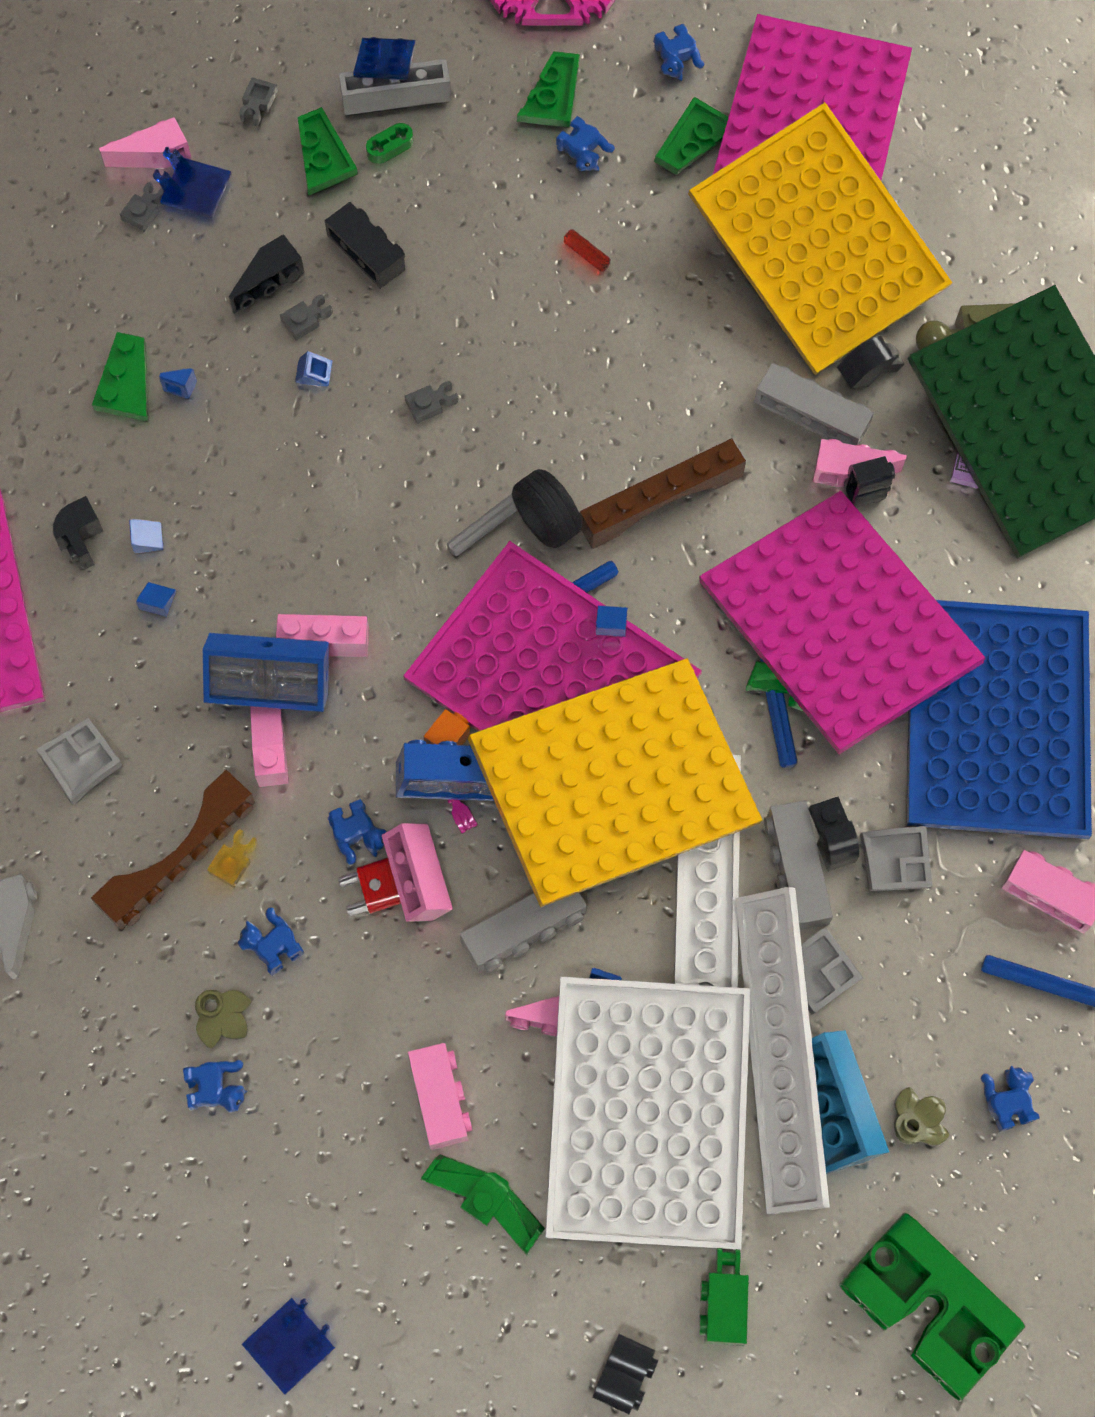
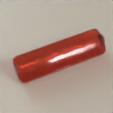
(587, 250)

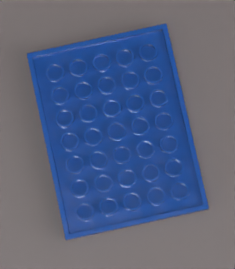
(1011, 735)

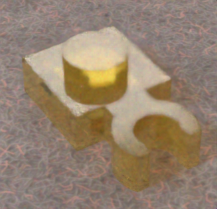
(231, 862)

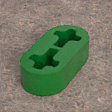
(389, 143)

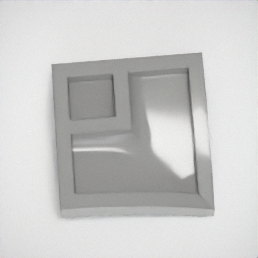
(79, 759)
(897, 859)
(826, 970)

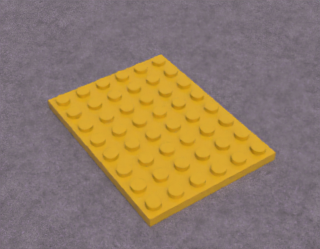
(819, 238)
(613, 781)

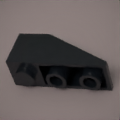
(269, 269)

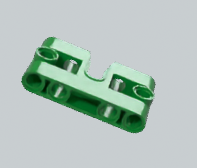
(967, 1308)

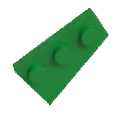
(554, 93)
(692, 137)
(323, 152)
(123, 381)

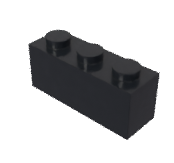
(365, 244)

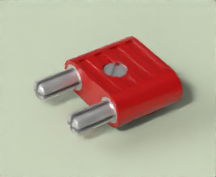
(377, 887)

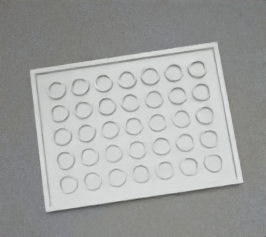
(649, 1113)

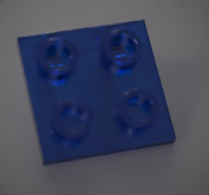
(384, 58)
(193, 186)
(289, 1345)

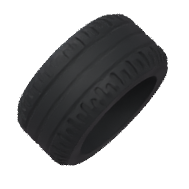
(547, 508)

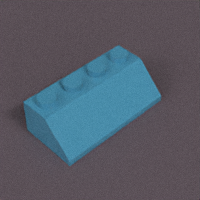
(846, 1111)

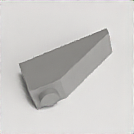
(15, 920)

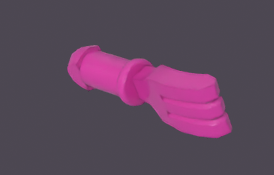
(462, 815)

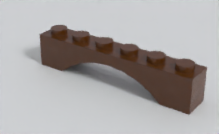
(699, 473)
(131, 893)

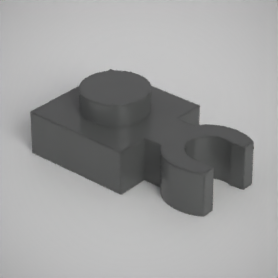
(257, 97)
(142, 210)
(303, 318)
(427, 403)

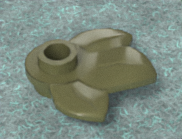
(225, 1019)
(923, 1116)

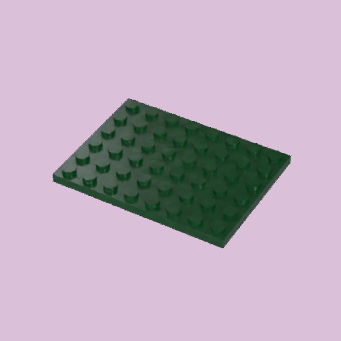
(1021, 415)

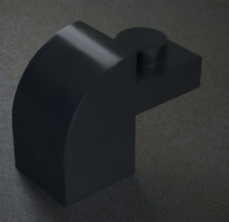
(869, 361)
(73, 526)
(837, 835)

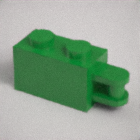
(725, 1303)

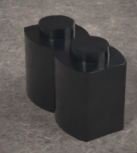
(869, 481)
(624, 1375)

